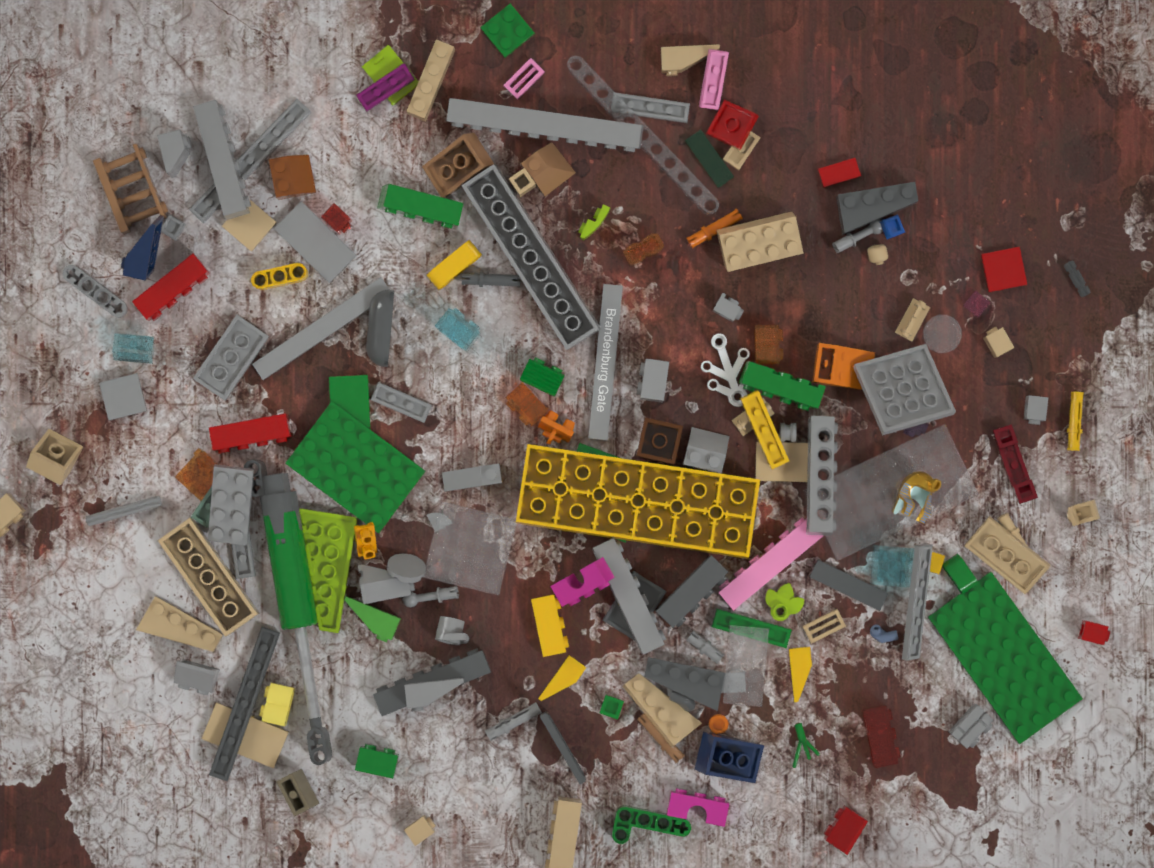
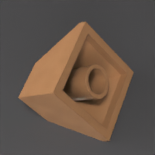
(548, 168)

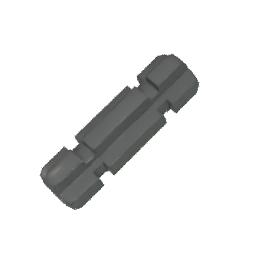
(1077, 278)

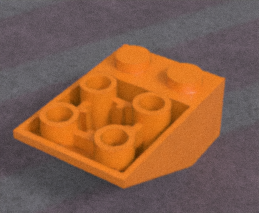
(836, 363)

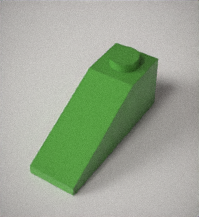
(376, 620)

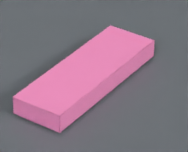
(713, 79)

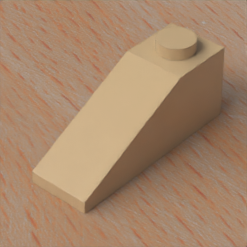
(680, 58)

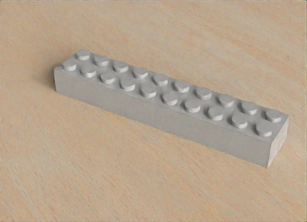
(531, 257)

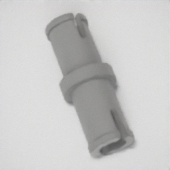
(705, 647)

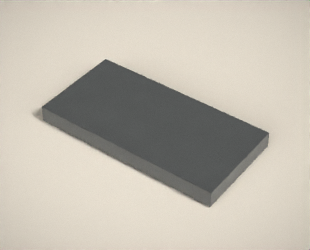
(563, 747)

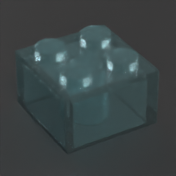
(458, 330)
(891, 566)

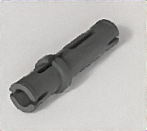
(490, 279)

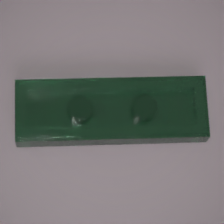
(709, 158)

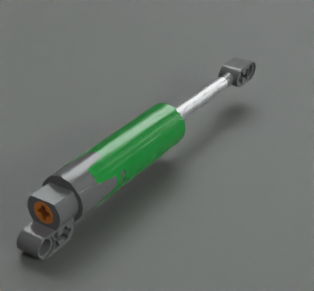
(292, 585)

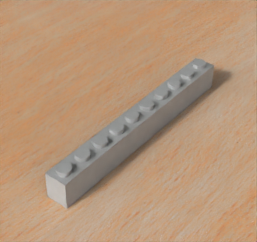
(545, 123)

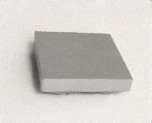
(123, 396)

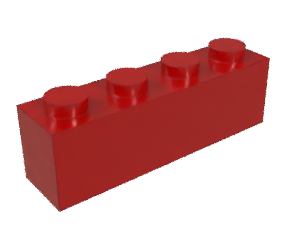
(171, 287)
(250, 432)

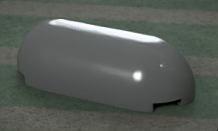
(380, 327)

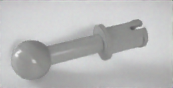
(850, 240)
(440, 594)

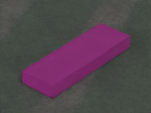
(385, 87)

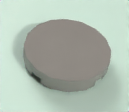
(406, 568)

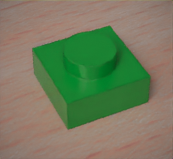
(611, 707)

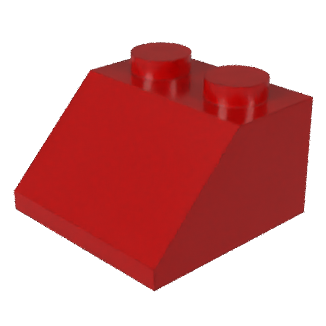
(845, 829)

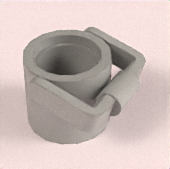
(450, 631)

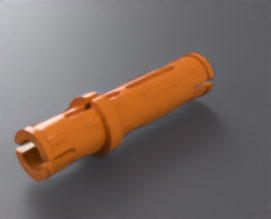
(708, 232)

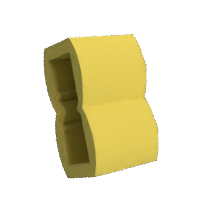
(277, 704)

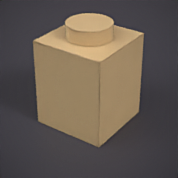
(522, 182)
(998, 341)
(420, 829)

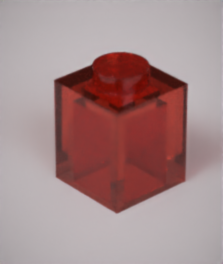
(337, 219)

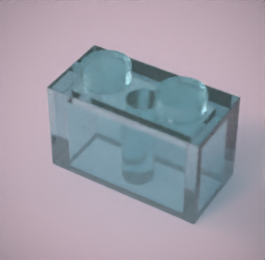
(133, 348)

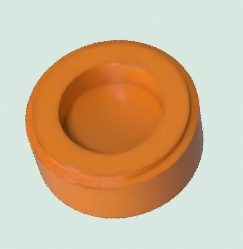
(718, 723)

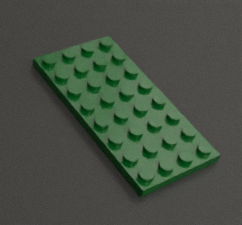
(1005, 658)

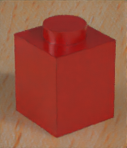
(1094, 632)

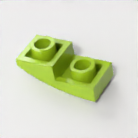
(590, 227)

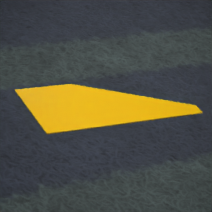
(800, 667)
(565, 677)

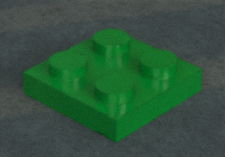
(507, 30)

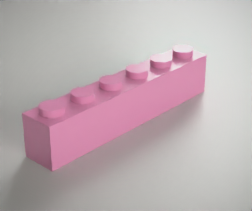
(768, 565)

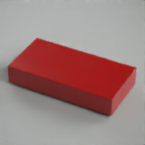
(839, 172)

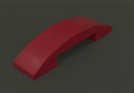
(1014, 464)

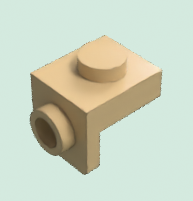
(1083, 513)

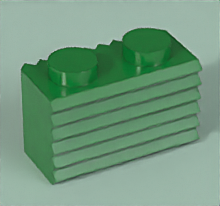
(542, 377)

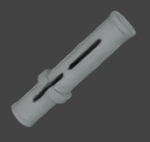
(508, 724)

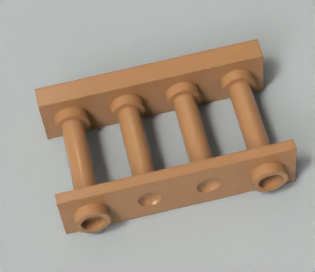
(118, 204)

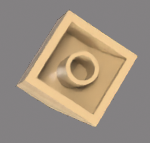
(54, 456)

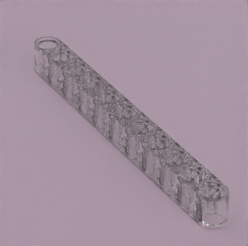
(652, 139)

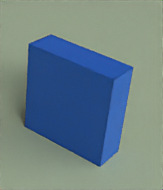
(892, 227)

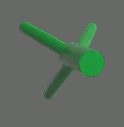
(803, 741)

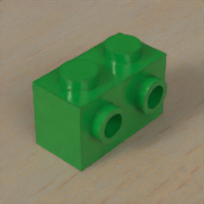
(377, 761)

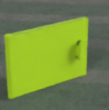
(379, 67)

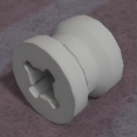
(787, 432)

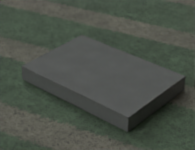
(653, 594)

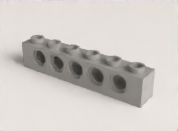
(828, 426)

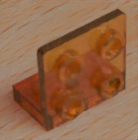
(198, 474)

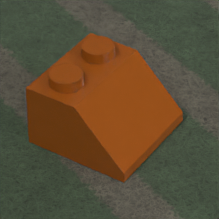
(292, 176)

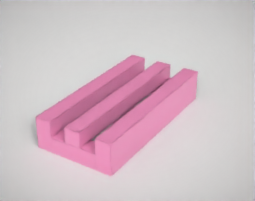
(529, 84)

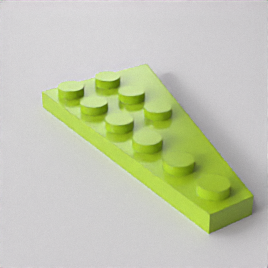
(329, 554)

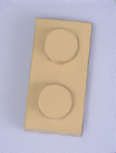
(737, 157)

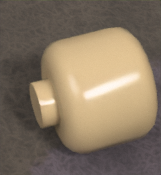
(877, 254)

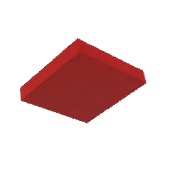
(732, 124)
(1004, 269)

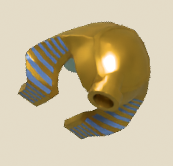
(920, 488)

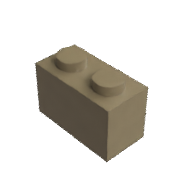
(297, 792)

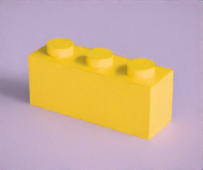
(549, 625)

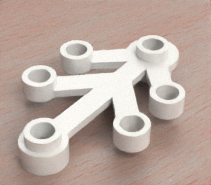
(729, 374)

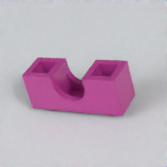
(570, 589)
(681, 802)

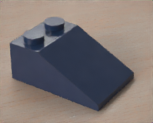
(142, 257)
(728, 757)

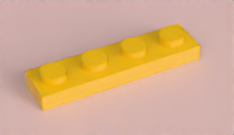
(764, 429)

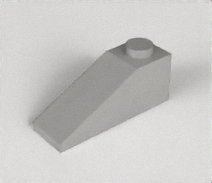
(472, 477)
(424, 693)

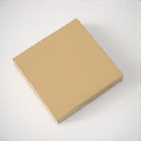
(250, 228)

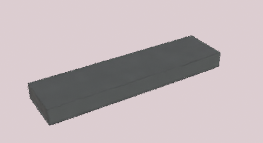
(848, 585)

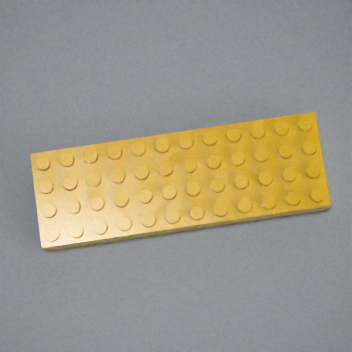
(637, 501)

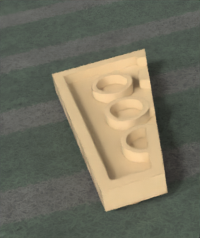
(176, 625)
(665, 715)

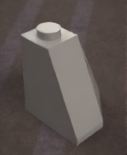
(379, 585)

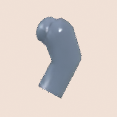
(882, 636)

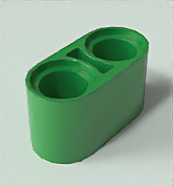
(960, 573)

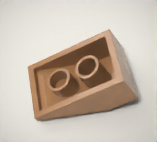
(457, 164)

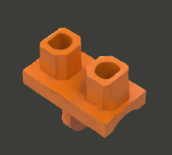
(555, 431)

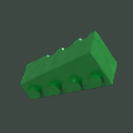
(420, 205)
(781, 386)

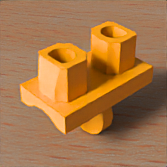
(365, 540)

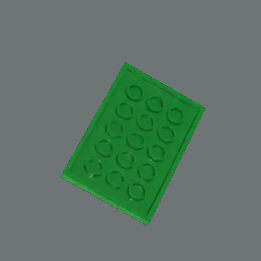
(355, 467)

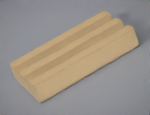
(809, 633)

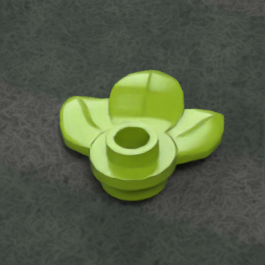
(784, 599)

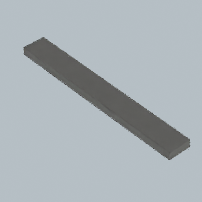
(244, 704)

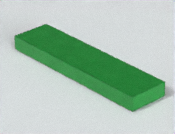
(777, 635)

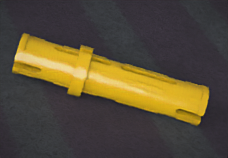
(1074, 430)

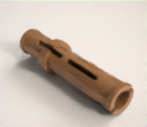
(673, 752)

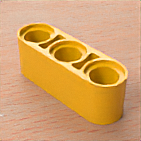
(454, 265)
(269, 275)

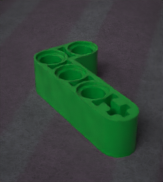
(652, 824)

